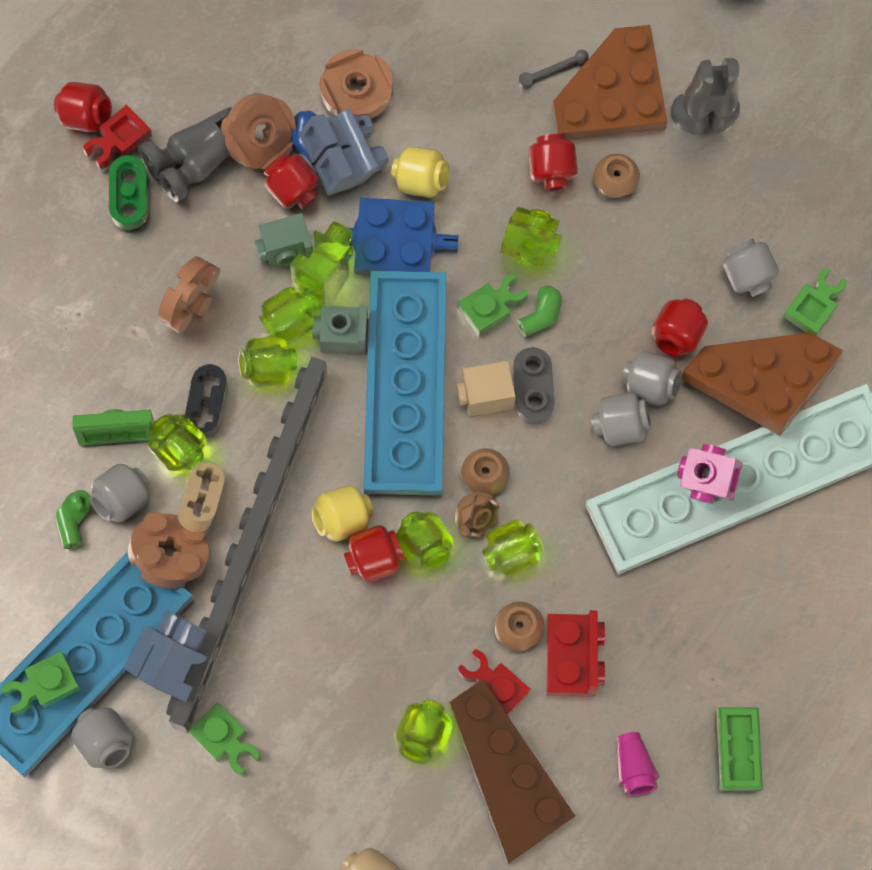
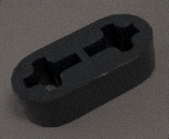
(215, 402)

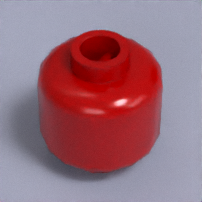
(82, 106)
(552, 161)
(291, 181)
(679, 327)
(374, 554)

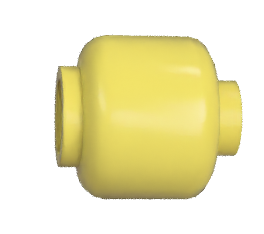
(420, 172)
(341, 513)

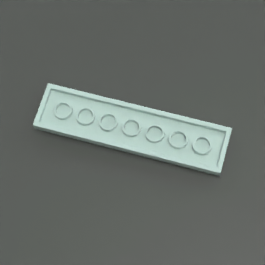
(813, 452)

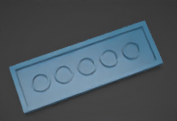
(405, 383)
(96, 644)

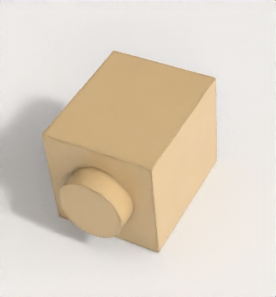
(486, 389)

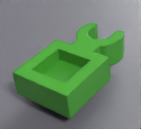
(488, 306)
(814, 306)
(48, 682)
(221, 735)

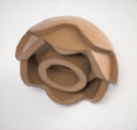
(616, 186)
(478, 481)
(476, 514)
(517, 638)

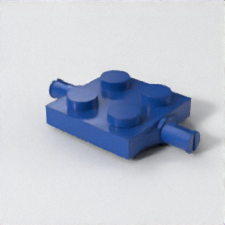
(396, 236)

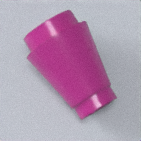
(635, 765)

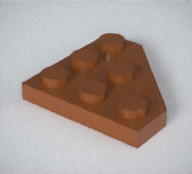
(614, 89)
(764, 376)

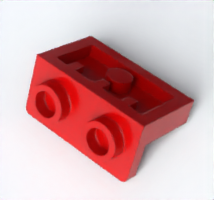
(573, 654)

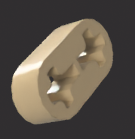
(208, 499)

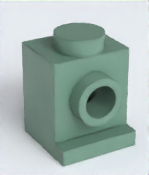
(283, 240)
(351, 338)

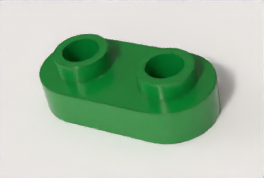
(128, 194)

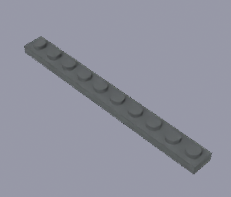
(254, 525)

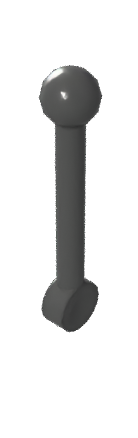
(526, 79)

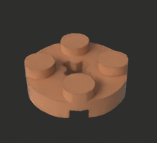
(365, 68)
(241, 125)
(190, 295)
(165, 570)

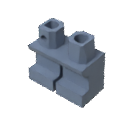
(341, 150)
(166, 655)

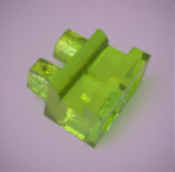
(326, 268)

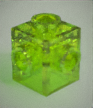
(531, 236)

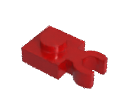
(120, 133)
(501, 681)

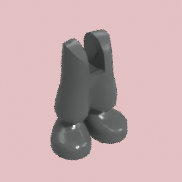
(710, 95)
(196, 147)

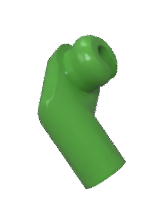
(546, 311)
(70, 515)

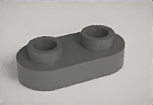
(533, 383)

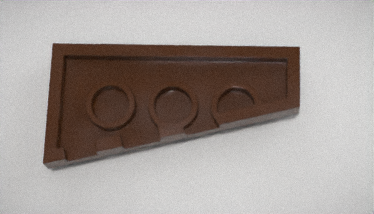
(512, 781)

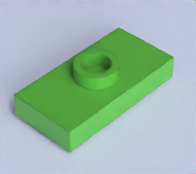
(112, 427)
(739, 749)

